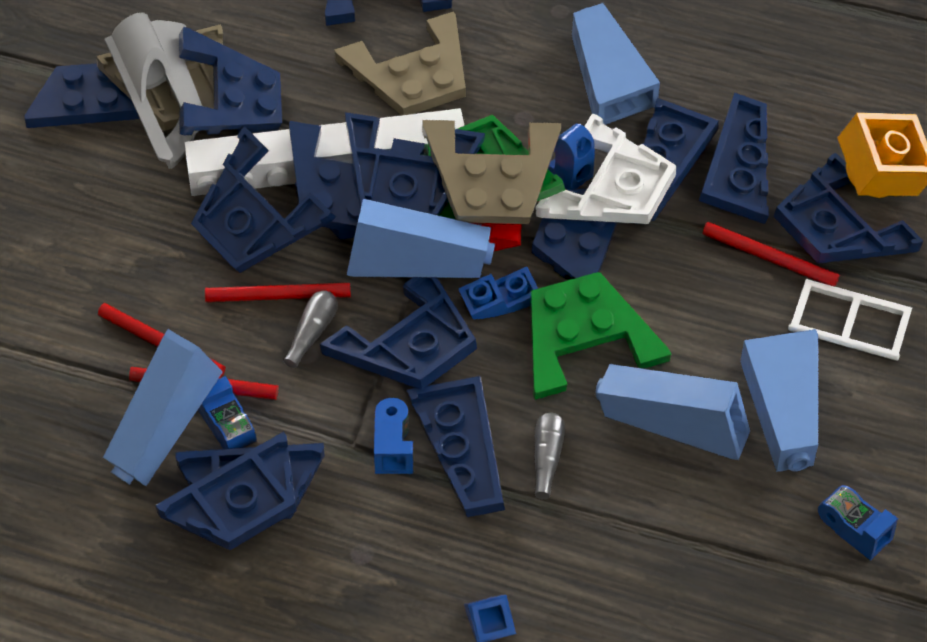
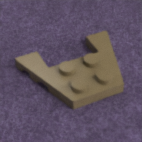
(414, 79)
(161, 97)
(492, 185)

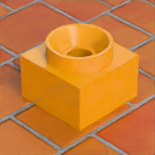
(885, 154)

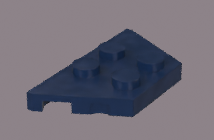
(79, 97)
(573, 246)
(303, 458)
(238, 497)

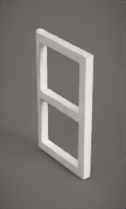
(856, 299)

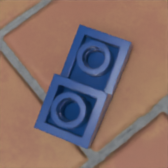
(494, 298)

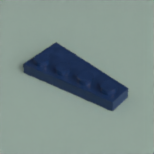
(680, 138)
(739, 163)
(461, 436)

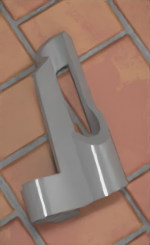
(145, 58)

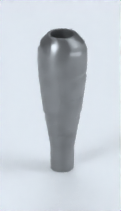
(313, 322)
(548, 446)

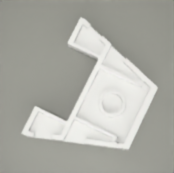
(623, 189)

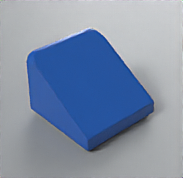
(490, 618)

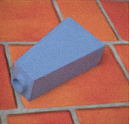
(611, 67)
(416, 244)
(785, 394)
(678, 407)
(161, 408)

